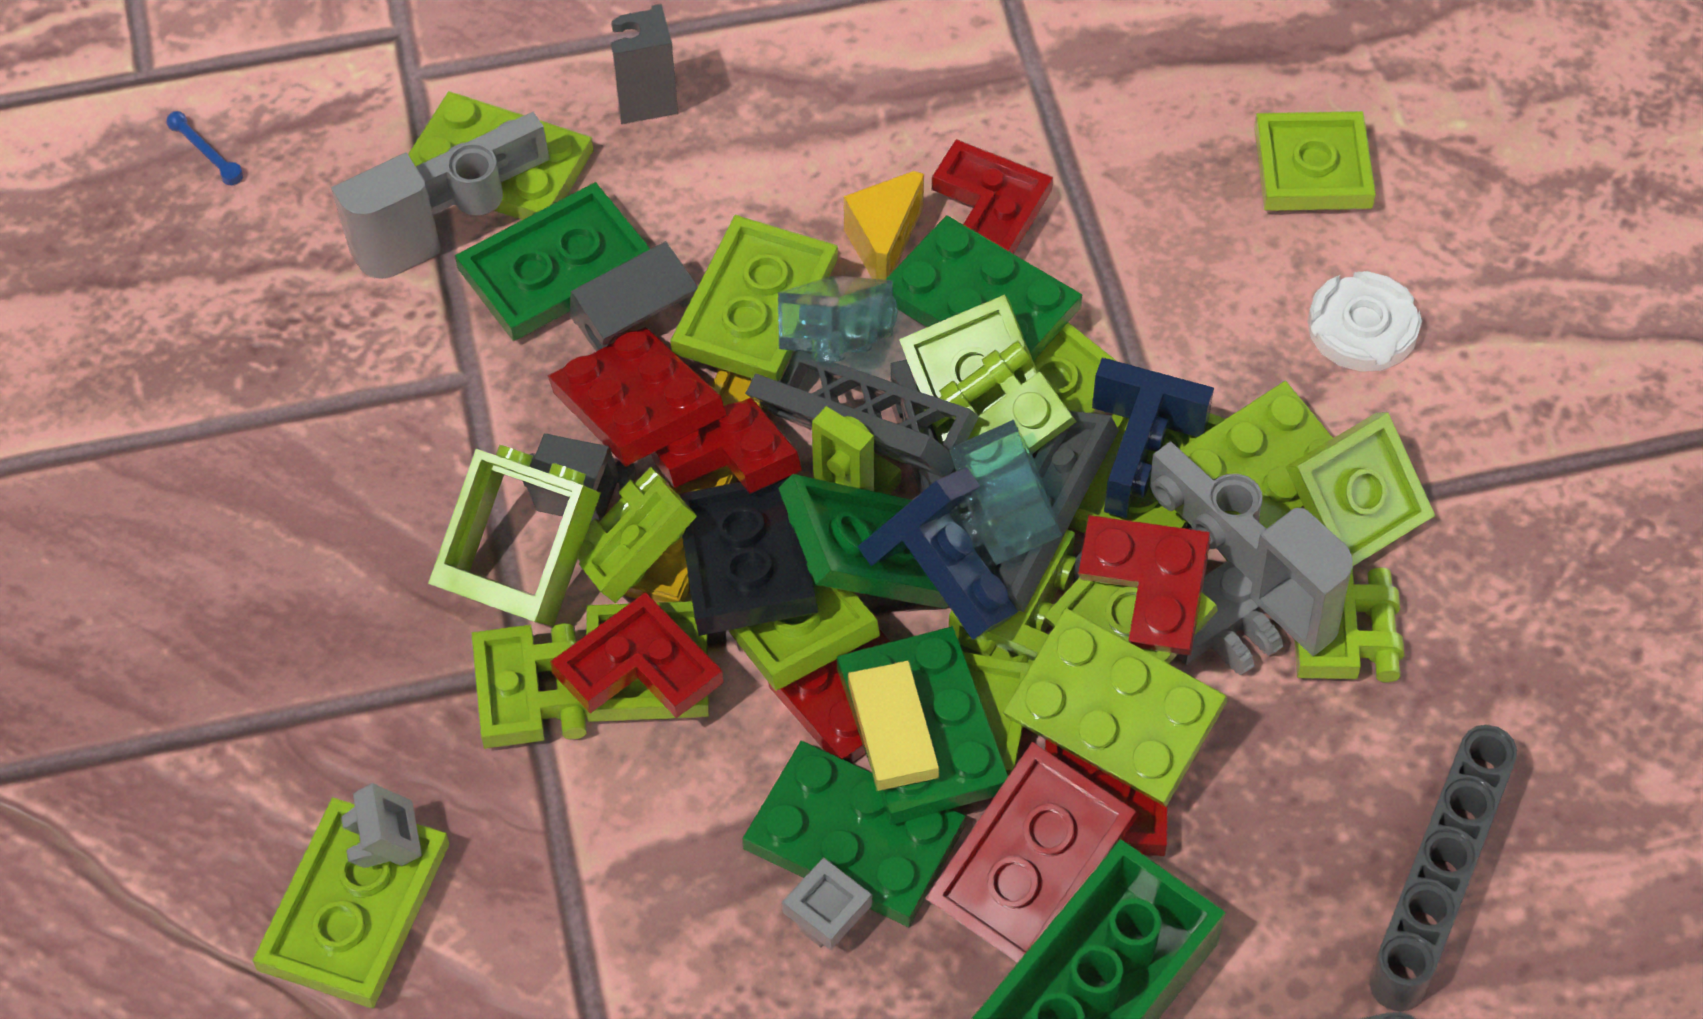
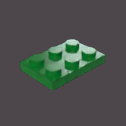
(537, 262)
(962, 269)
(838, 518)
(954, 718)
(836, 814)

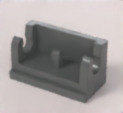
(644, 67)
(630, 294)

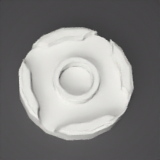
(1364, 321)

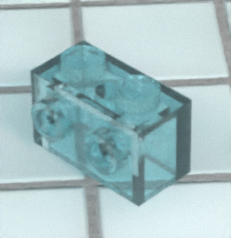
(836, 316)
(1012, 505)

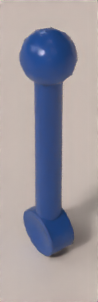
(230, 172)

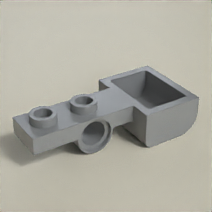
(393, 205)
(1294, 565)

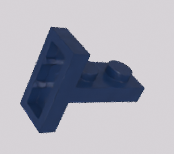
(1153, 406)
(945, 553)

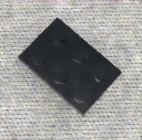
(744, 559)

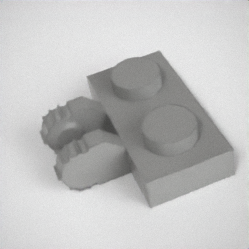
(1236, 611)

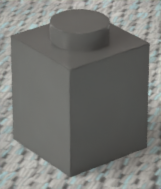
(582, 456)

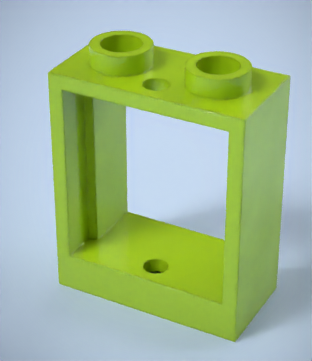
(470, 519)

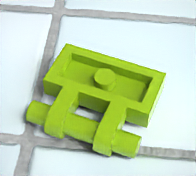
(1031, 404)
(633, 534)
(1380, 645)
(509, 686)

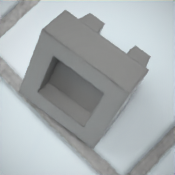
(384, 827)
(826, 904)

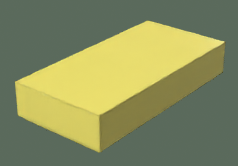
(893, 725)

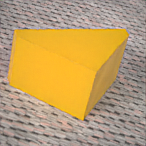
(882, 221)

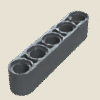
(1440, 891)

